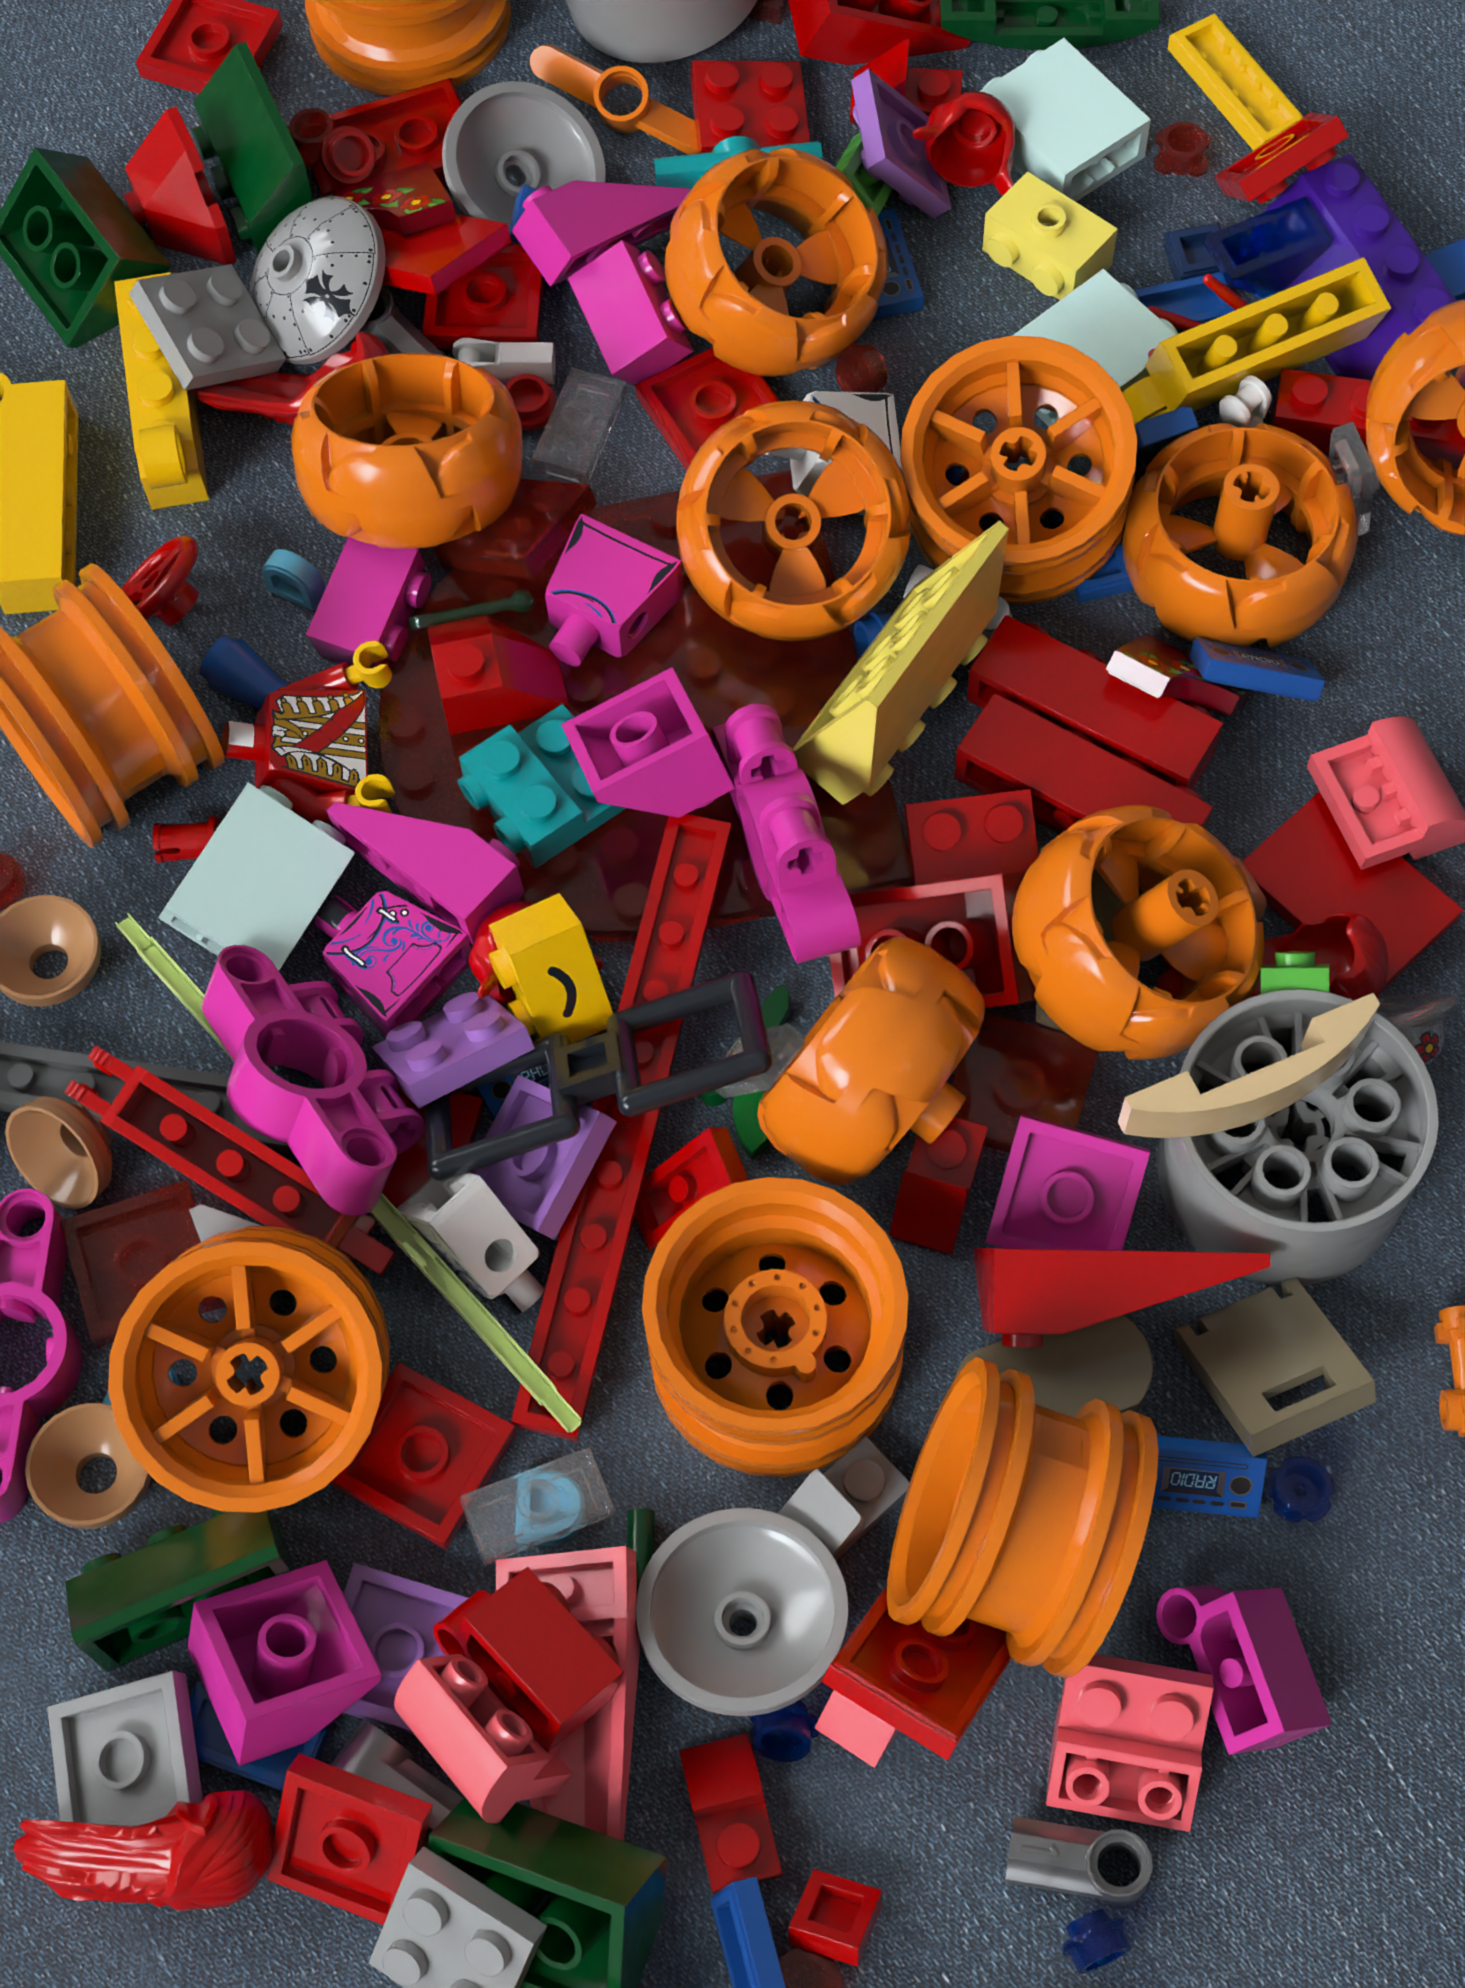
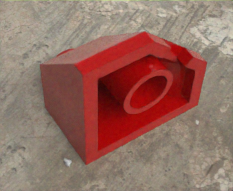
(175, 195)
(493, 674)

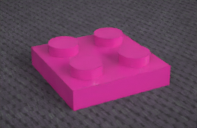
(1066, 1189)

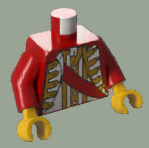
(315, 739)

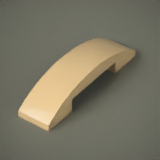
(1179, 1110)

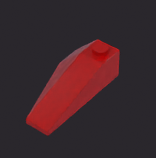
(1066, 1290)

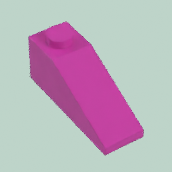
(586, 218)
(434, 863)

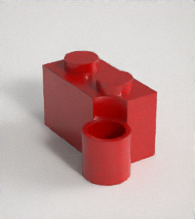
(533, 1655)

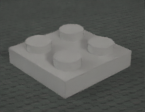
(207, 326)
(125, 1752)
(453, 1931)

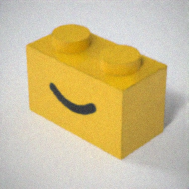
(550, 971)

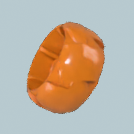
(747, 309)
(1418, 383)
(407, 450)
(1255, 478)
(857, 479)
(1191, 914)
(876, 1064)

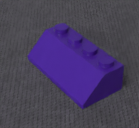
(1368, 229)

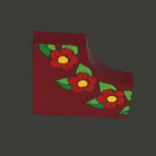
(403, 199)
(1170, 673)

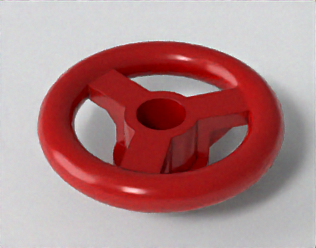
(162, 583)

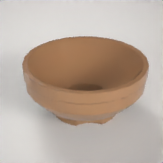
(42, 926)
(60, 1150)
(60, 1454)

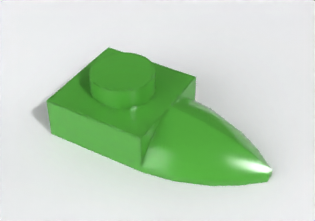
(1295, 971)

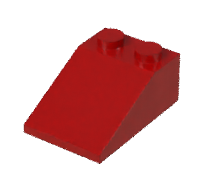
(864, 29)
(958, 919)

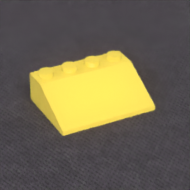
(905, 671)

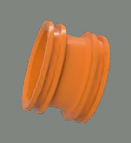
(407, 42)
(1012, 382)
(99, 706)
(821, 1243)
(171, 1422)
(1023, 1519)

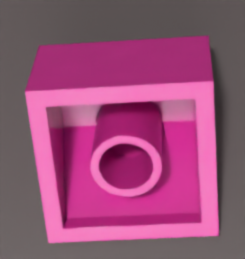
(649, 750)
(280, 1659)

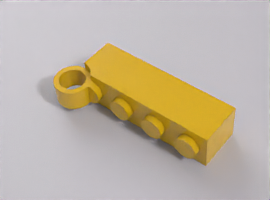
(1260, 341)
(160, 413)
(37, 493)

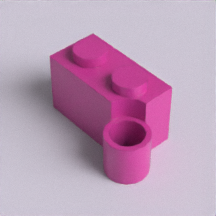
(631, 313)
(369, 601)
(1256, 1659)

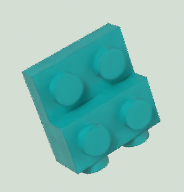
(533, 788)

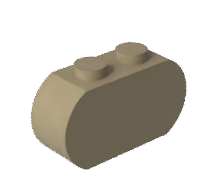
(1075, 1367)

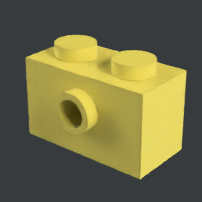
(1047, 237)

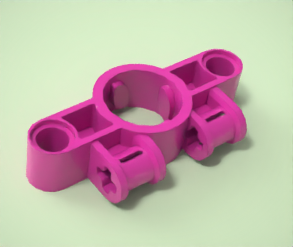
(785, 835)
(337, 1133)
(31, 1289)

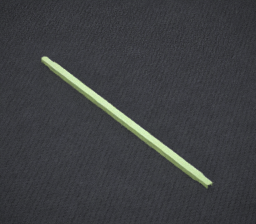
(387, 1216)

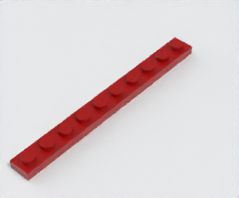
(602, 1217)

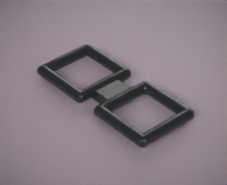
(602, 1068)

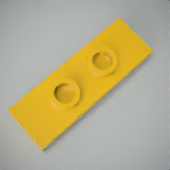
(1233, 80)

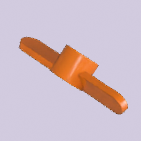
(593, 85)

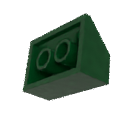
(250, 148)
(70, 242)
(147, 1598)
(587, 1887)

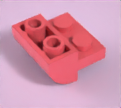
(1389, 794)
(476, 1736)
(1130, 1742)

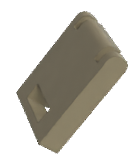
(1266, 1349)

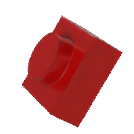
(835, 1917)

